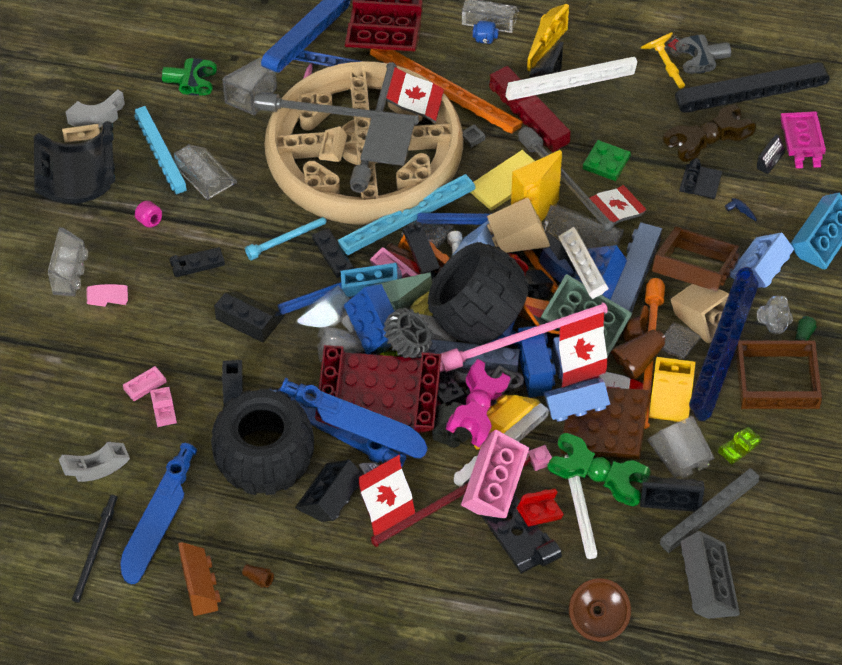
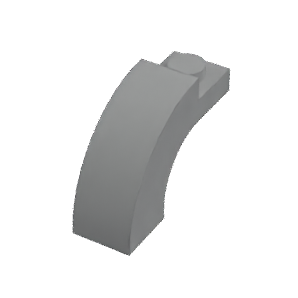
(85, 115)
(96, 465)

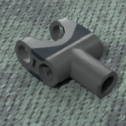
(703, 53)

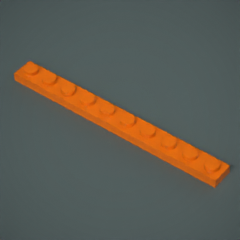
(453, 91)

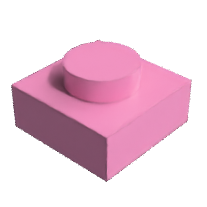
(539, 457)

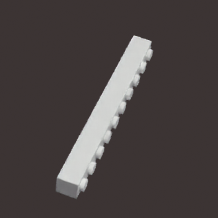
(516, 432)

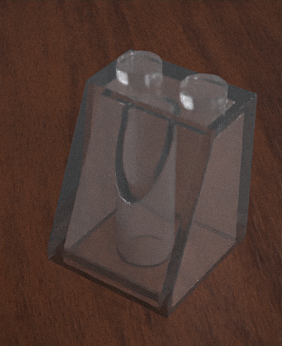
(243, 85)
(682, 447)

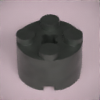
(444, 436)

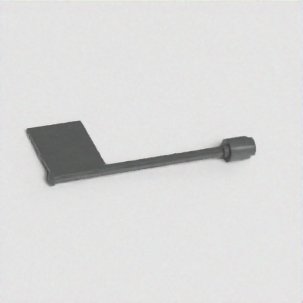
(387, 133)

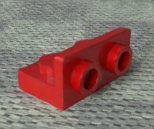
(539, 507)

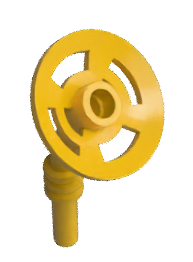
(671, 68)

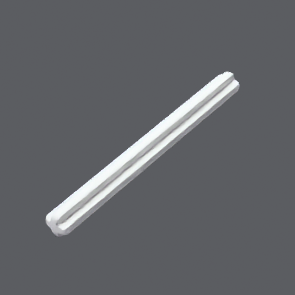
(582, 516)

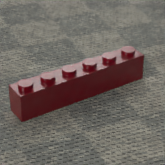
(531, 111)

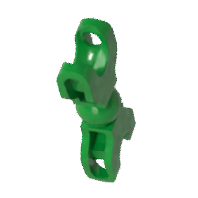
(598, 469)

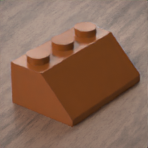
(199, 579)

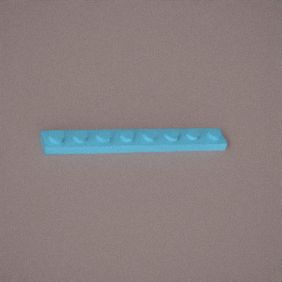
(397, 220)

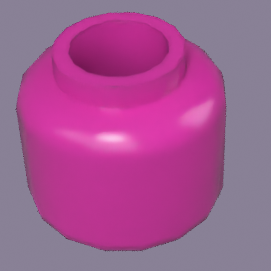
(148, 214)

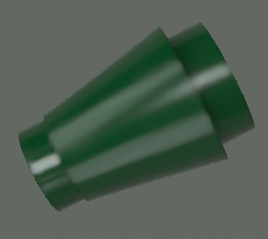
(805, 328)

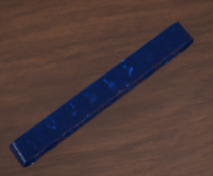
(723, 344)

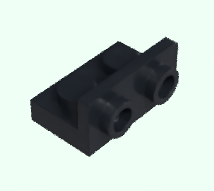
(449, 390)

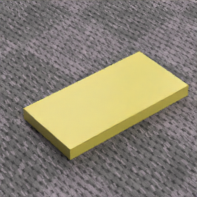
(496, 185)

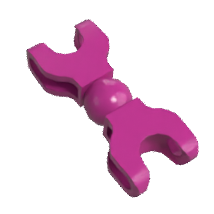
(474, 414)

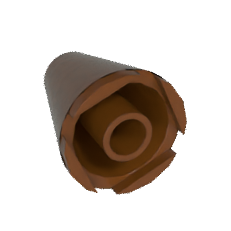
(639, 352)

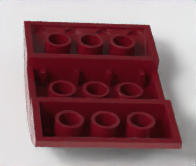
(385, 24)

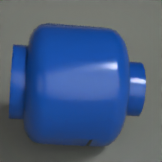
(485, 32)

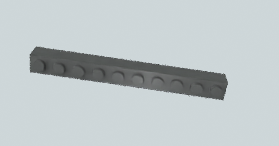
(709, 510)

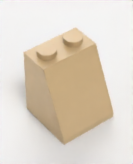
(517, 228)
(700, 309)

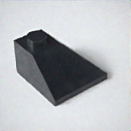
(549, 63)

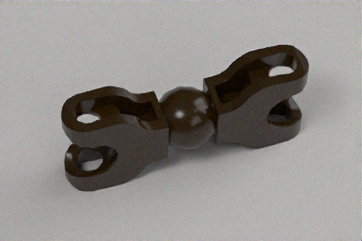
(696, 138)

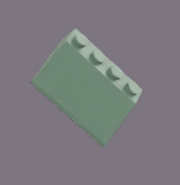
(573, 298)

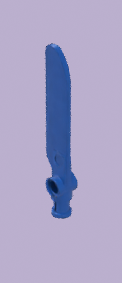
(359, 420)
(375, 451)
(156, 517)

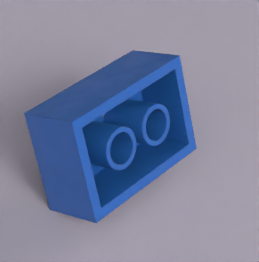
(610, 264)
(367, 314)
(536, 364)

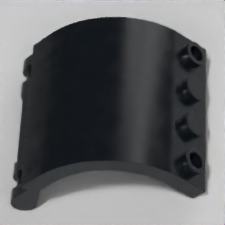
(74, 170)

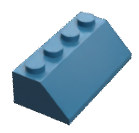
(821, 233)

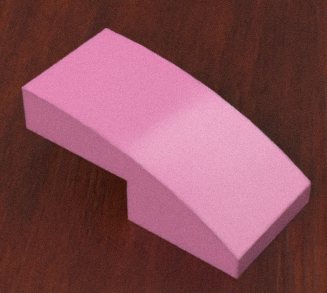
(111, 293)
(163, 406)

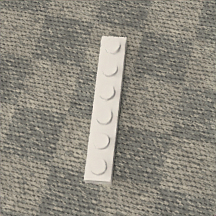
(583, 263)

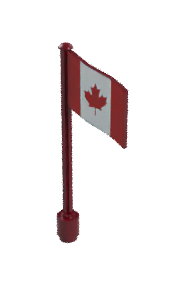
(391, 501)

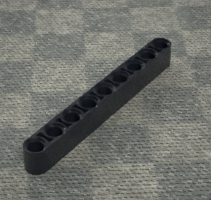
(751, 87)

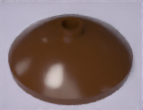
(613, 614)

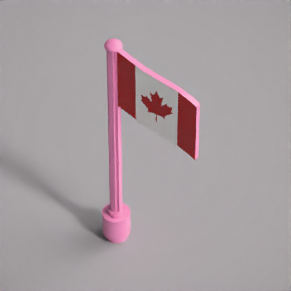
(580, 345)

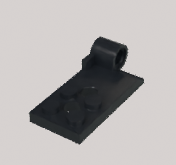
(528, 548)

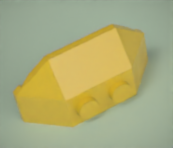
(509, 411)

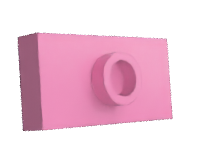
(144, 383)

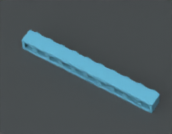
(160, 150)

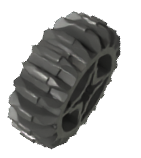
(408, 333)

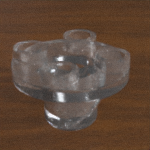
(775, 314)

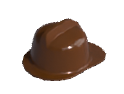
(637, 325)

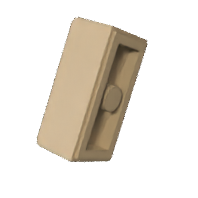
(80, 133)
(333, 144)

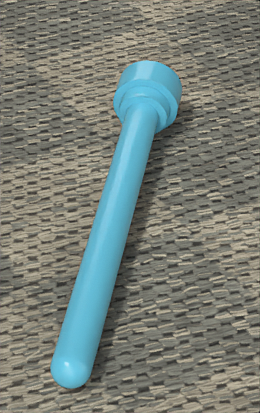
(252, 251)

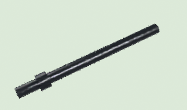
(107, 515)

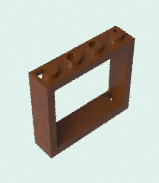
(699, 244)
(779, 399)

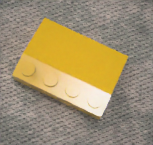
(539, 183)

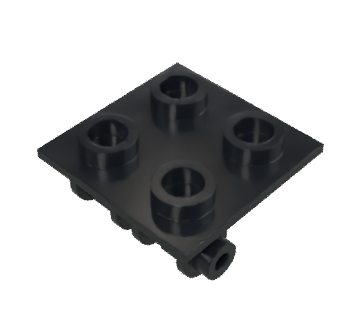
(700, 180)

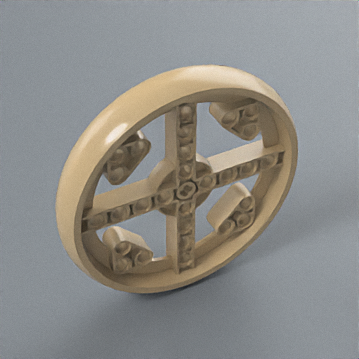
(320, 188)

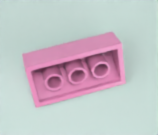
(495, 475)

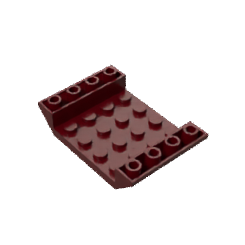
(384, 384)

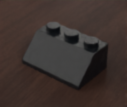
(247, 315)
(330, 491)
(671, 493)

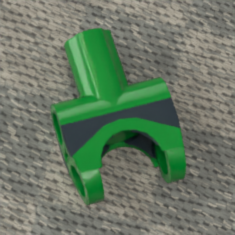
(190, 76)

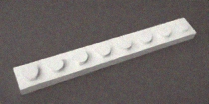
(571, 78)

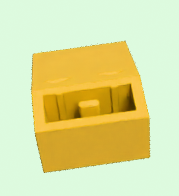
(671, 389)

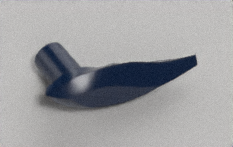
(742, 207)

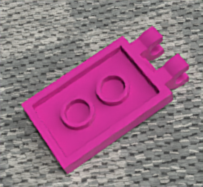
(803, 137)

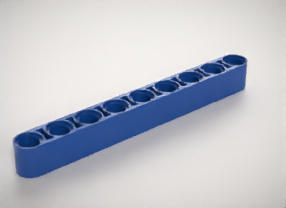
(303, 34)

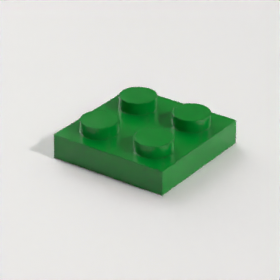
(606, 160)

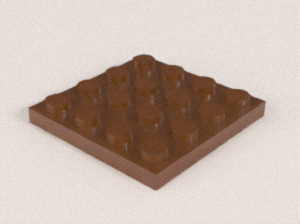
(616, 429)

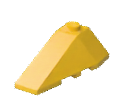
(550, 30)

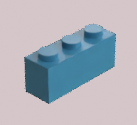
(356, 279)

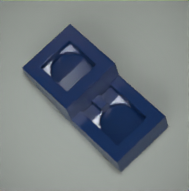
(553, 266)

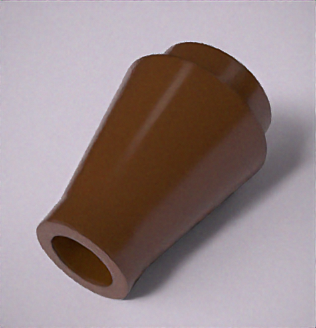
(261, 576)

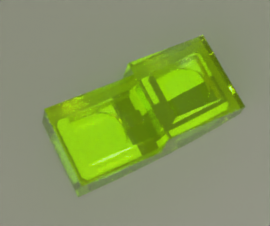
(740, 445)

